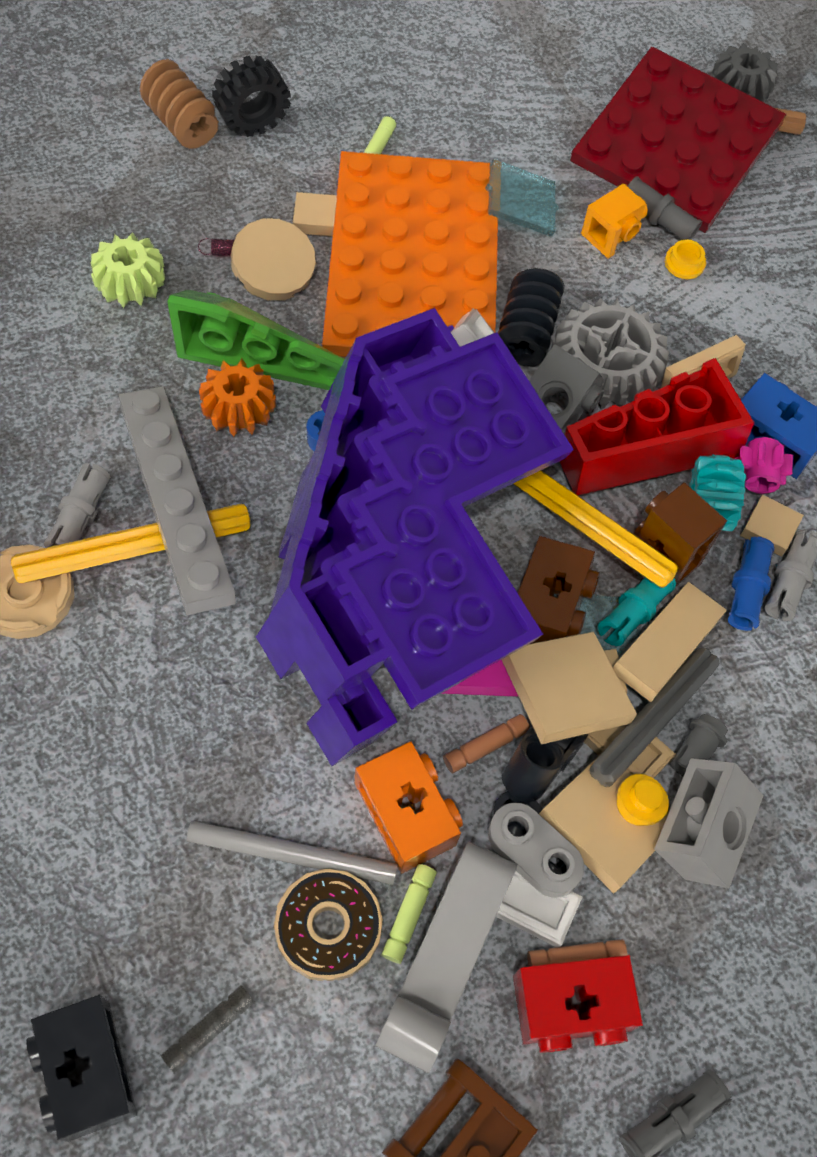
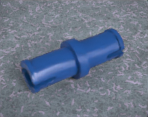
(751, 583)

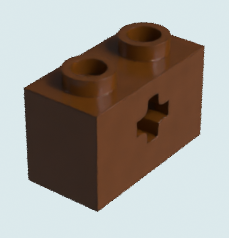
(681, 528)
(563, 571)

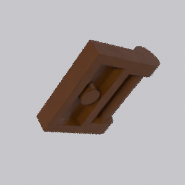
(491, 1130)

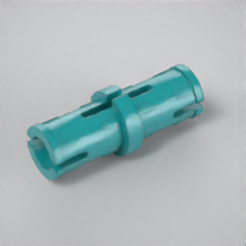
(634, 608)

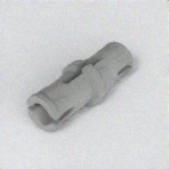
(78, 506)
(793, 576)

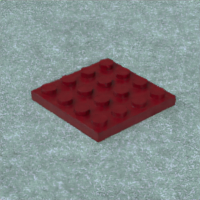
(679, 135)

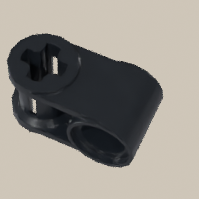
(537, 764)

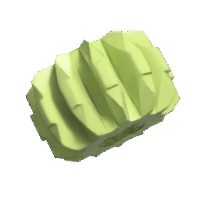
(127, 270)

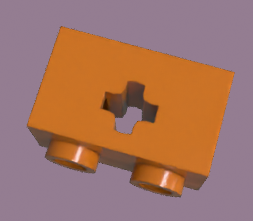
(408, 835)

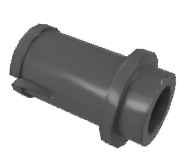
(705, 737)

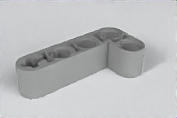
(446, 958)

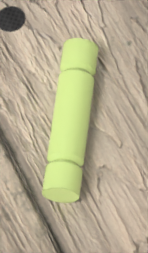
(381, 136)
(409, 913)

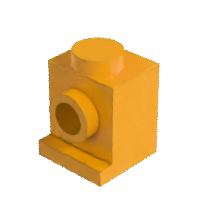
(614, 219)

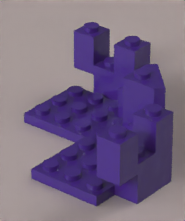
(379, 531)

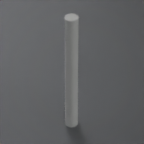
(291, 852)

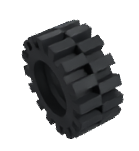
(241, 83)

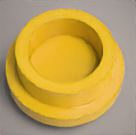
(686, 259)
(642, 800)

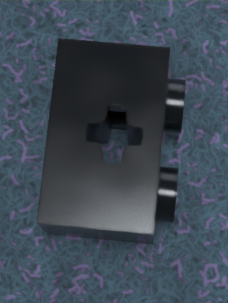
(106, 1095)

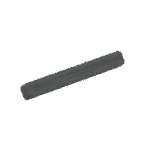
(653, 717)

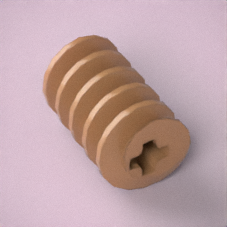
(179, 104)

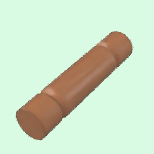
(486, 743)
(577, 953)

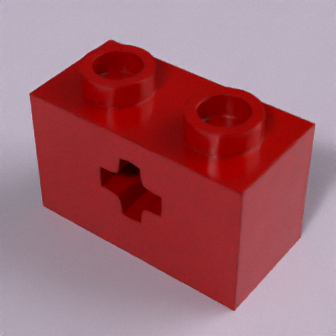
(602, 983)

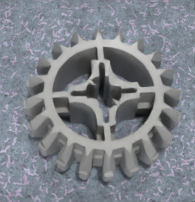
(638, 348)

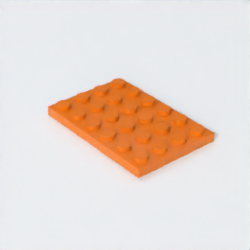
(408, 242)

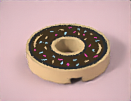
(320, 957)

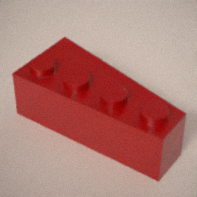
(658, 432)

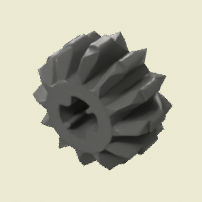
(747, 71)

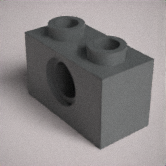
(568, 375)

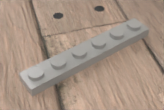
(176, 502)

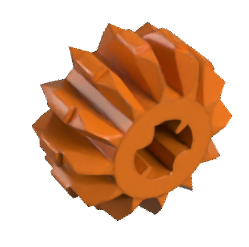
(237, 397)

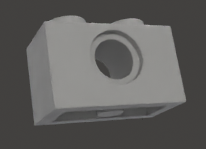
(709, 822)

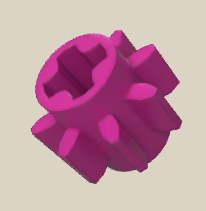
(765, 465)

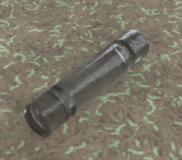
(207, 1029)

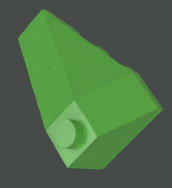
(220, 329)

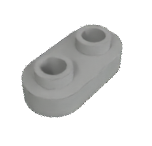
(535, 849)

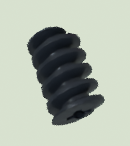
(531, 314)

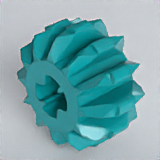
(722, 485)

